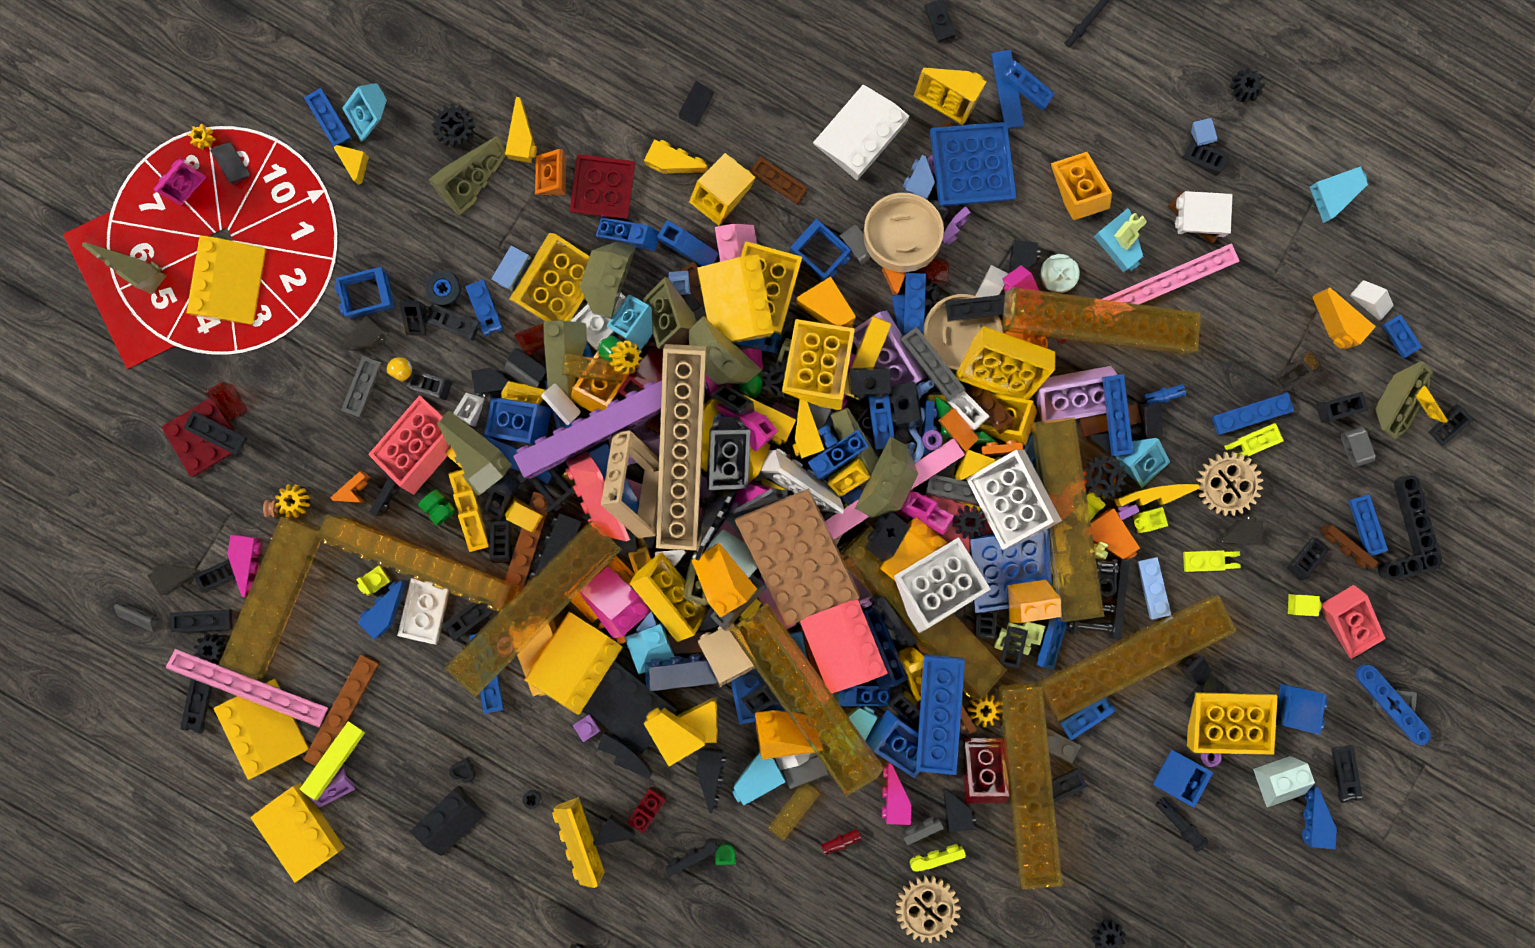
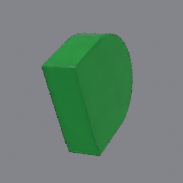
(725, 854)

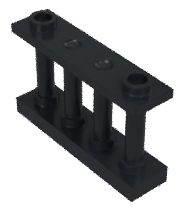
(555, 504)
(1116, 608)

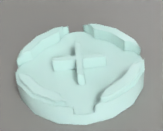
(1059, 273)

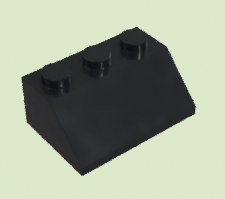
(768, 497)
(447, 822)

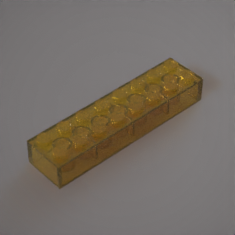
(271, 598)

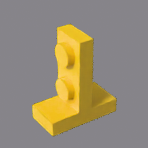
(913, 664)

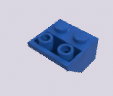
(1182, 778)

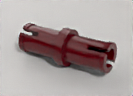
(841, 842)

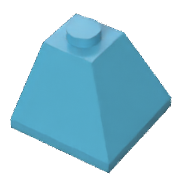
(365, 109)
(633, 321)
(1145, 461)
(649, 645)

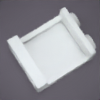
(1204, 213)

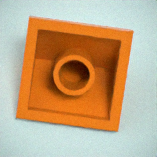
(551, 173)

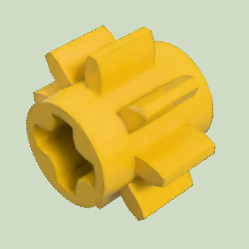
(196, 135)

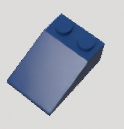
(517, 421)
(895, 742)

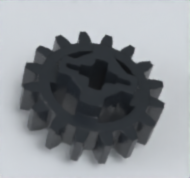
(446, 119)
(774, 384)
(1100, 469)

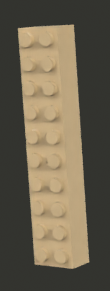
(680, 446)

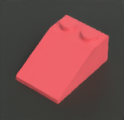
(1353, 621)

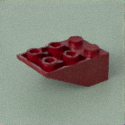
(650, 370)

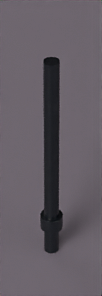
(1080, 29)

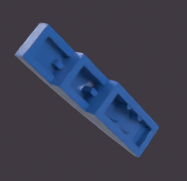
(601, 456)

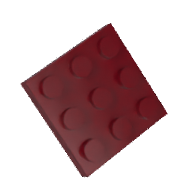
(602, 187)
(191, 449)

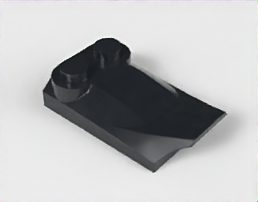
(728, 454)

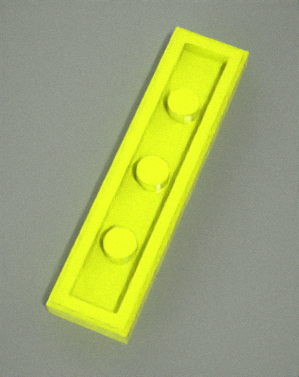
(332, 761)

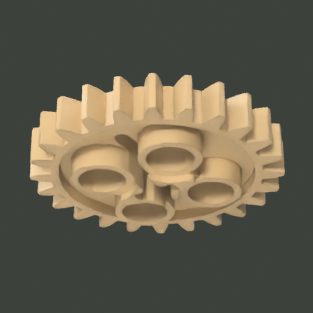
(1243, 472)
(939, 896)

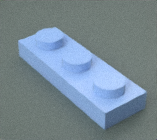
(1153, 588)

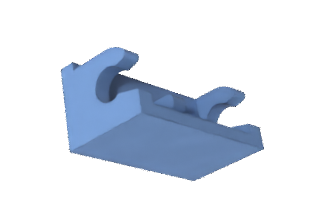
(512, 268)

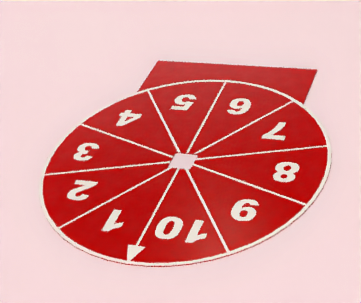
(274, 208)

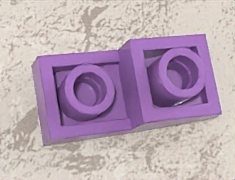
(951, 231)

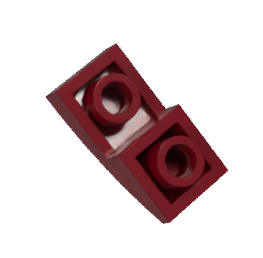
(647, 810)

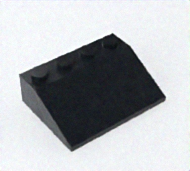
(623, 704)

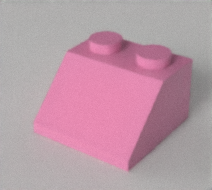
(732, 239)

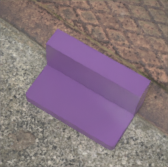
(337, 787)

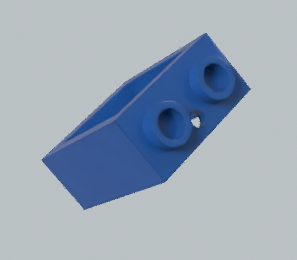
(809, 233)
(383, 286)

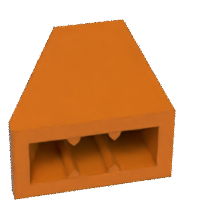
(1112, 531)

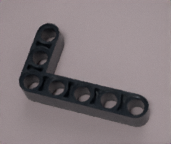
(1415, 533)

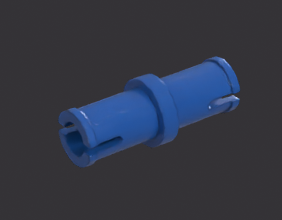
(1165, 395)

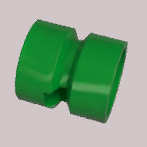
(436, 507)

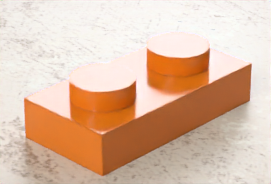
(993, 449)

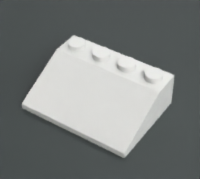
(861, 131)
(793, 477)
(1013, 499)
(940, 585)

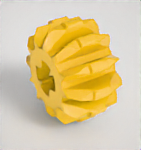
(619, 357)
(296, 494)
(989, 715)

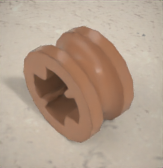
(270, 509)

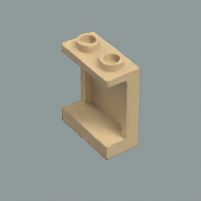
(724, 655)

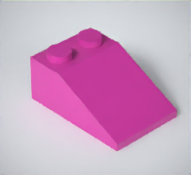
(179, 181)
(614, 602)

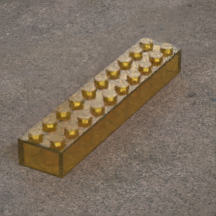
(1101, 321)
(1071, 539)
(416, 561)
(532, 608)
(944, 638)
(1137, 656)
(807, 700)
(1030, 785)

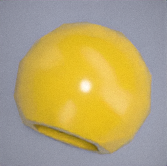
(399, 368)

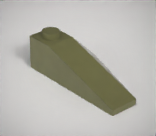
(465, 177)
(135, 271)
(562, 339)
(844, 426)
(479, 458)

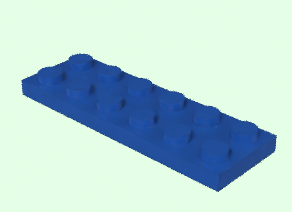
(940, 714)

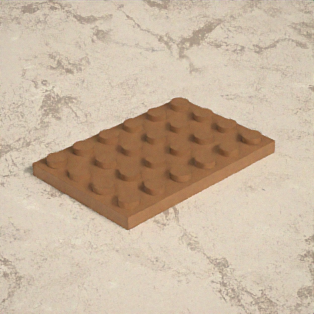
(797, 557)

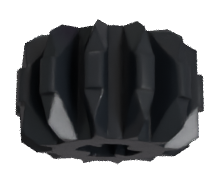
(1253, 82)
(969, 529)
(204, 648)
(1111, 929)

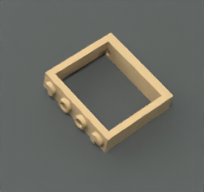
(622, 446)

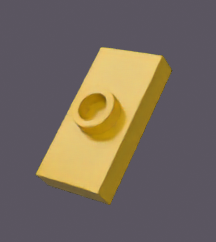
(522, 393)

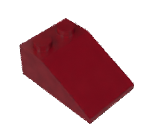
(985, 771)

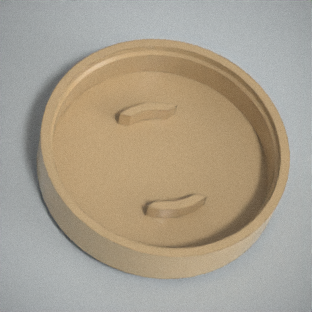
(903, 232)
(954, 338)

